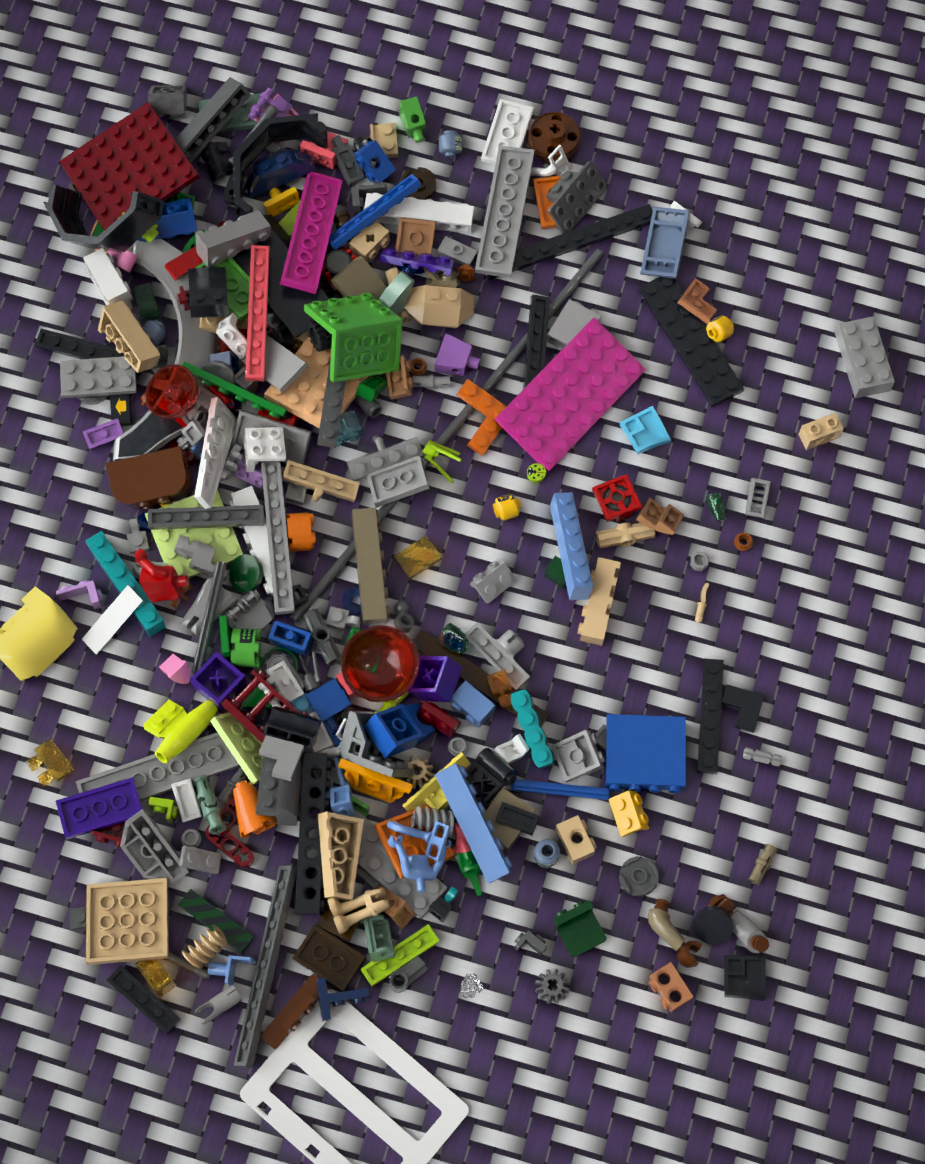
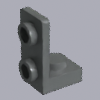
(360, 191)

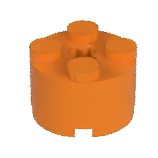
(299, 532)

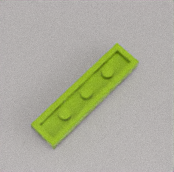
(404, 953)

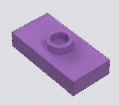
(103, 433)

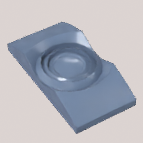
(665, 242)

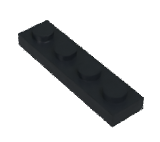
(143, 1000)

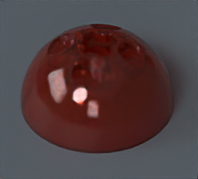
(172, 392)

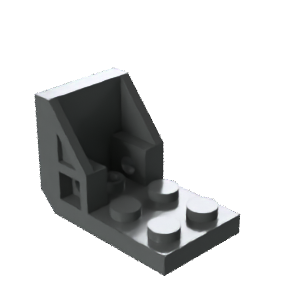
(357, 747)

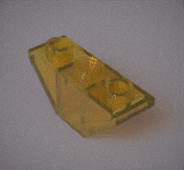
(156, 976)

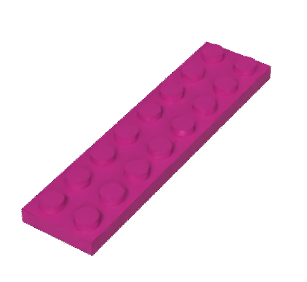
(311, 232)

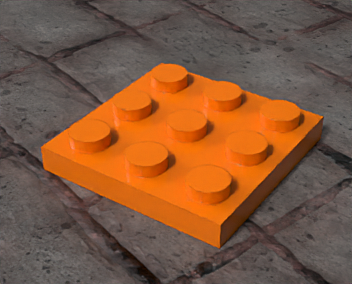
(411, 844)

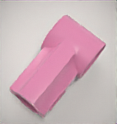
(124, 259)

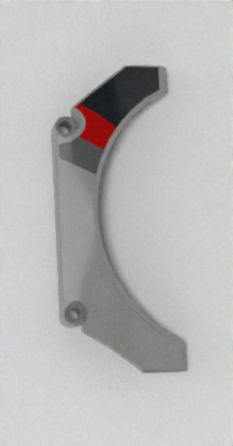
(194, 348)

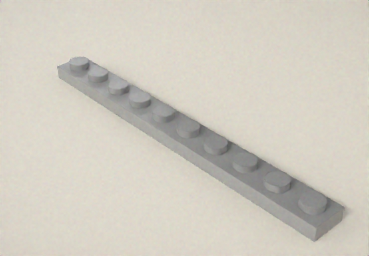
(277, 537)

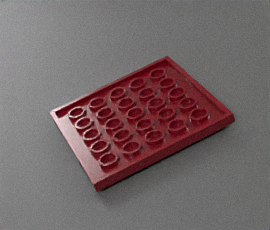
(128, 158)

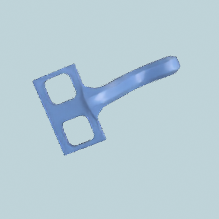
(430, 837)

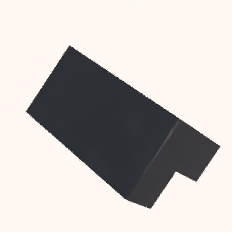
(293, 727)

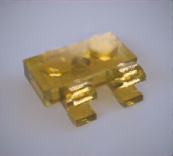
(53, 759)

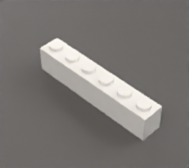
(445, 214)
(255, 535)

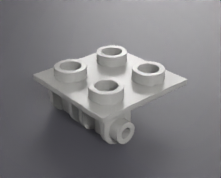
(249, 612)

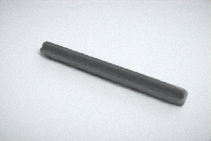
(209, 616)

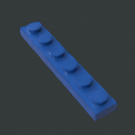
(374, 211)

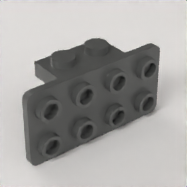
(575, 196)

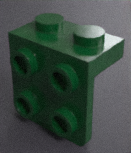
(579, 928)

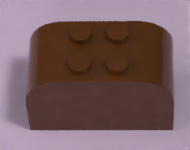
(150, 478)

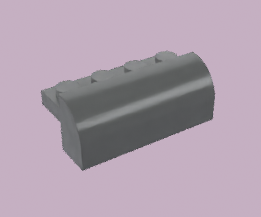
(279, 796)

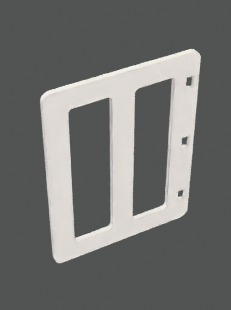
(296, 1050)

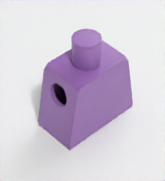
(455, 357)

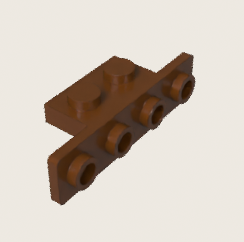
(292, 1013)

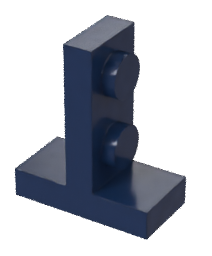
(337, 999)

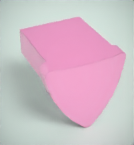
(176, 669)

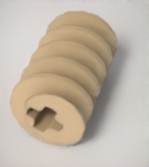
(206, 948)

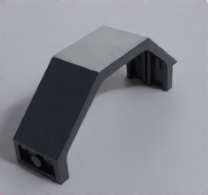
(271, 131)
(124, 232)

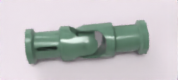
(209, 805)

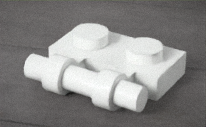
(284, 682)

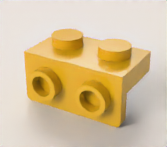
(629, 813)

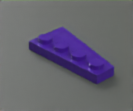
(417, 261)

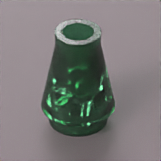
(716, 505)

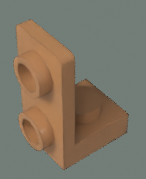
(398, 910)

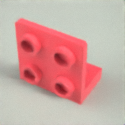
(319, 155)

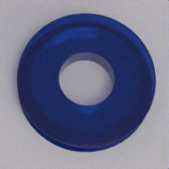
(407, 269)
(347, 597)

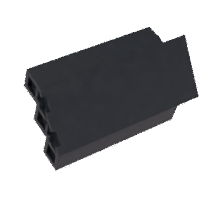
(285, 303)

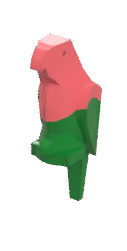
(466, 858)

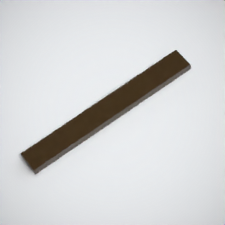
(470, 672)

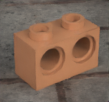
(675, 985)

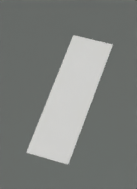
(112, 619)

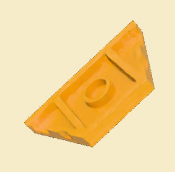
(373, 782)

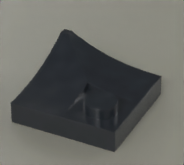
(744, 977)

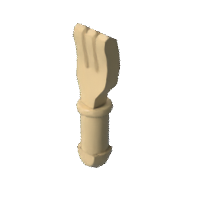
(701, 605)

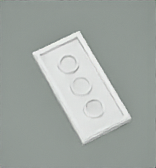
(507, 128)

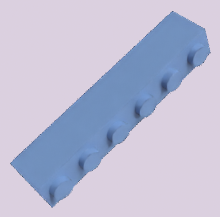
(571, 546)
(473, 823)

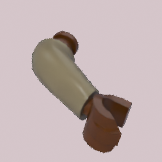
(661, 924)

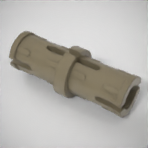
(763, 864)

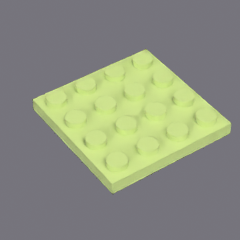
(220, 538)

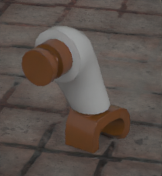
(744, 928)

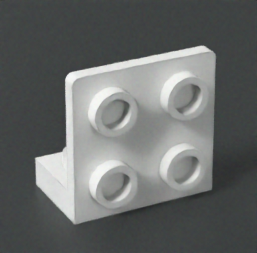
(263, 445)

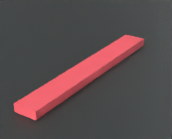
(257, 313)

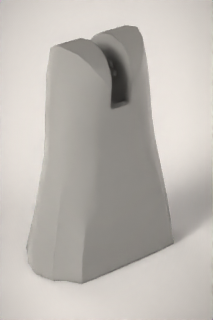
(198, 608)

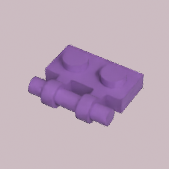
(265, 98)

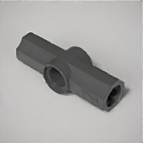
(327, 646)

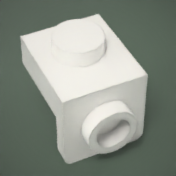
(512, 750)

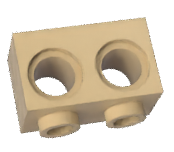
(821, 431)

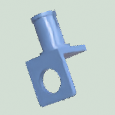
(228, 969)

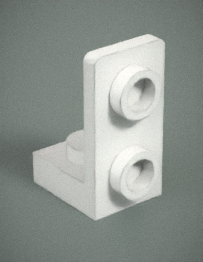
(232, 336)

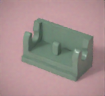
(378, 938)

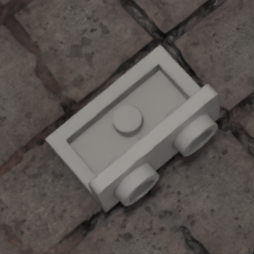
(493, 580)

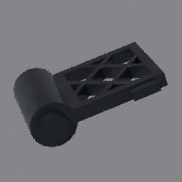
(495, 770)

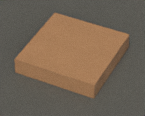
(415, 236)

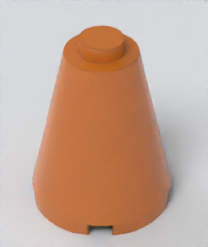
(246, 801)

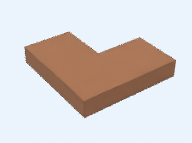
(693, 301)

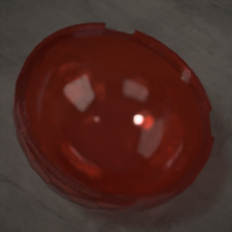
(395, 661)

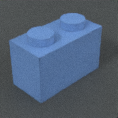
(472, 704)

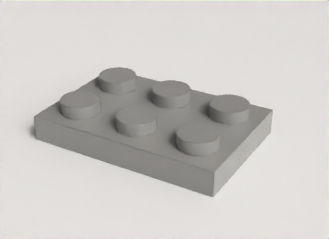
(397, 481)

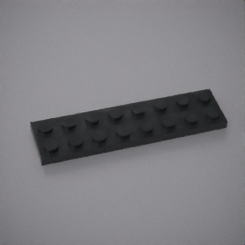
(691, 341)

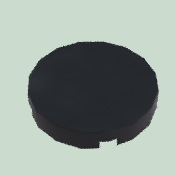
(713, 925)

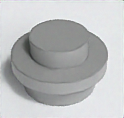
(457, 746)
(191, 838)

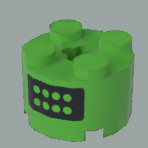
(246, 647)

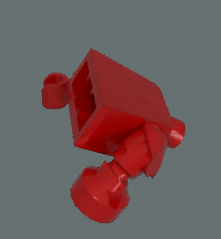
(160, 581)

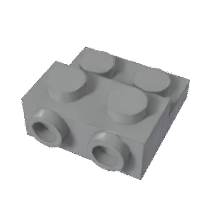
(578, 755)

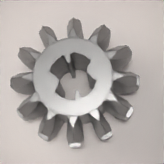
(544, 984)

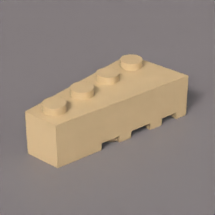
(128, 336)
(599, 602)
(339, 853)

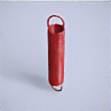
(224, 398)

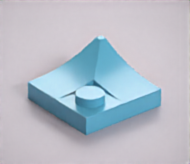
(645, 430)

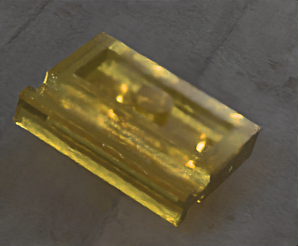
(418, 557)

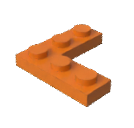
(487, 406)

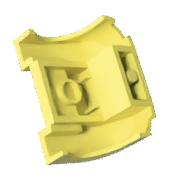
(35, 635)

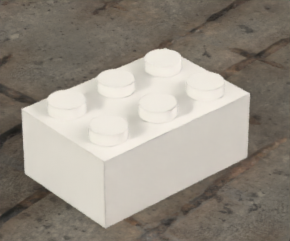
(107, 278)

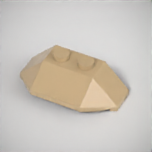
(439, 306)

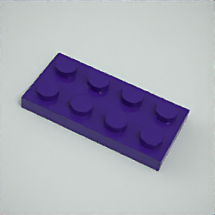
(98, 808)

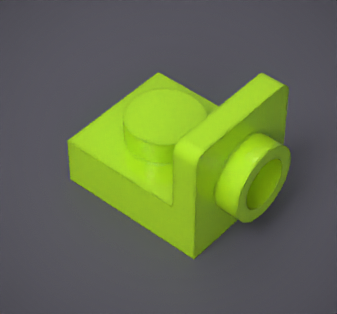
(161, 805)

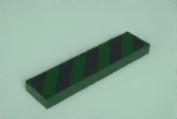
(210, 915)

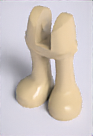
(340, 908)

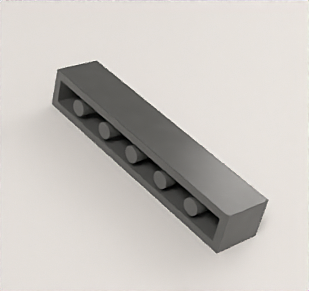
(212, 118)

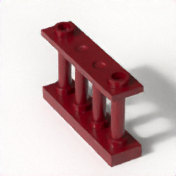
(247, 719)

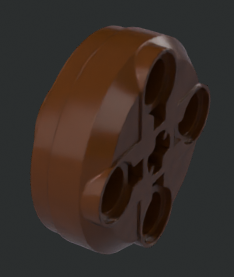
(554, 130)

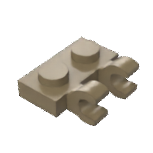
(440, 279)

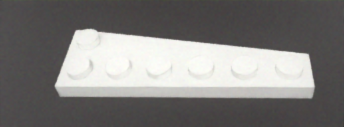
(217, 441)

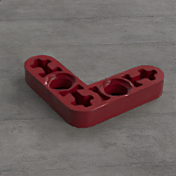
(214, 840)

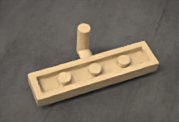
(320, 481)

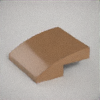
(660, 518)

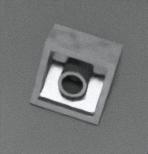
(168, 100)

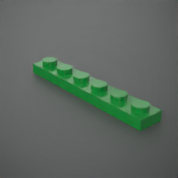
(240, 394)

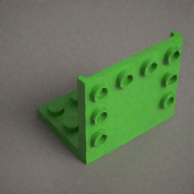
(363, 335)

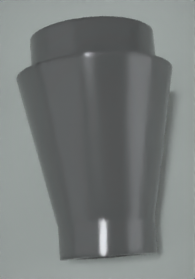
(371, 409)

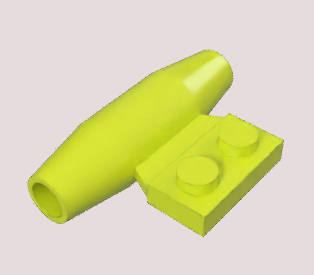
(178, 727)

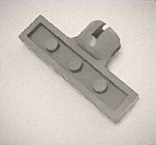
(500, 652)

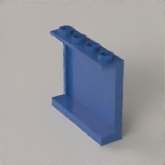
(645, 753)

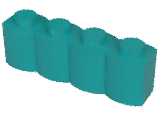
(534, 735)

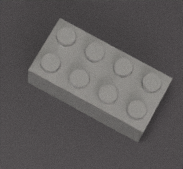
(864, 357)

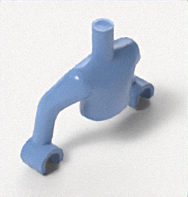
(417, 866)

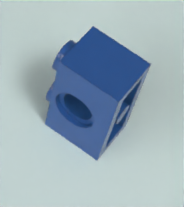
(383, 165)
(290, 638)

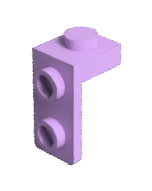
(83, 587)

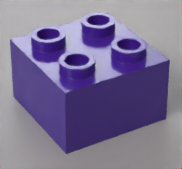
(436, 679)
(218, 680)

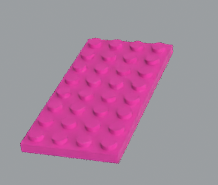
(570, 394)

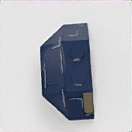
(277, 170)

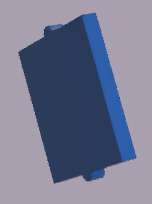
(328, 700)

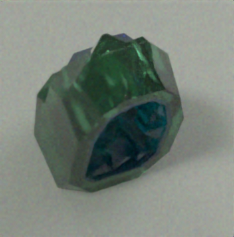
(454, 639)

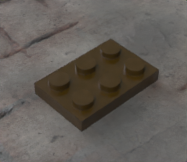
(329, 958)

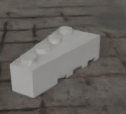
(231, 238)

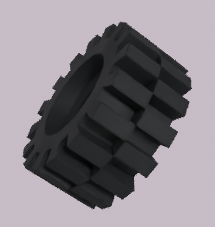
(319, 336)

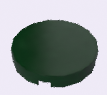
(246, 573)

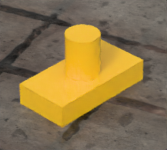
(281, 201)

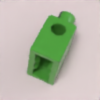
(412, 119)

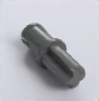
(227, 792)

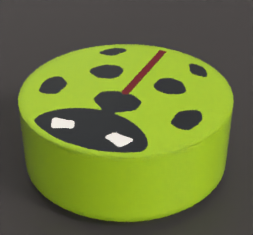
(536, 473)

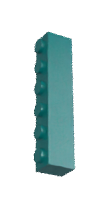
(121, 577)

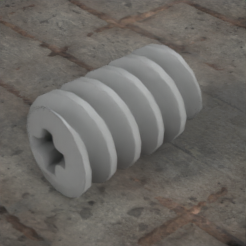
(427, 819)

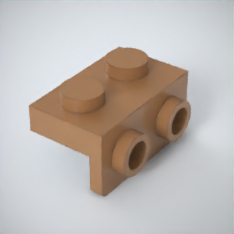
(400, 382)

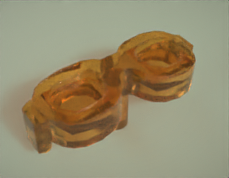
(184, 589)

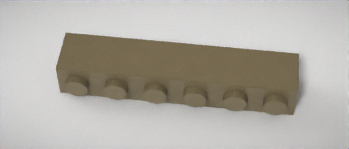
(369, 566)

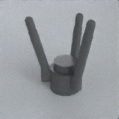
(309, 681)

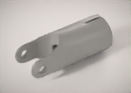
(220, 1003)

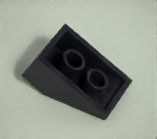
(208, 292)

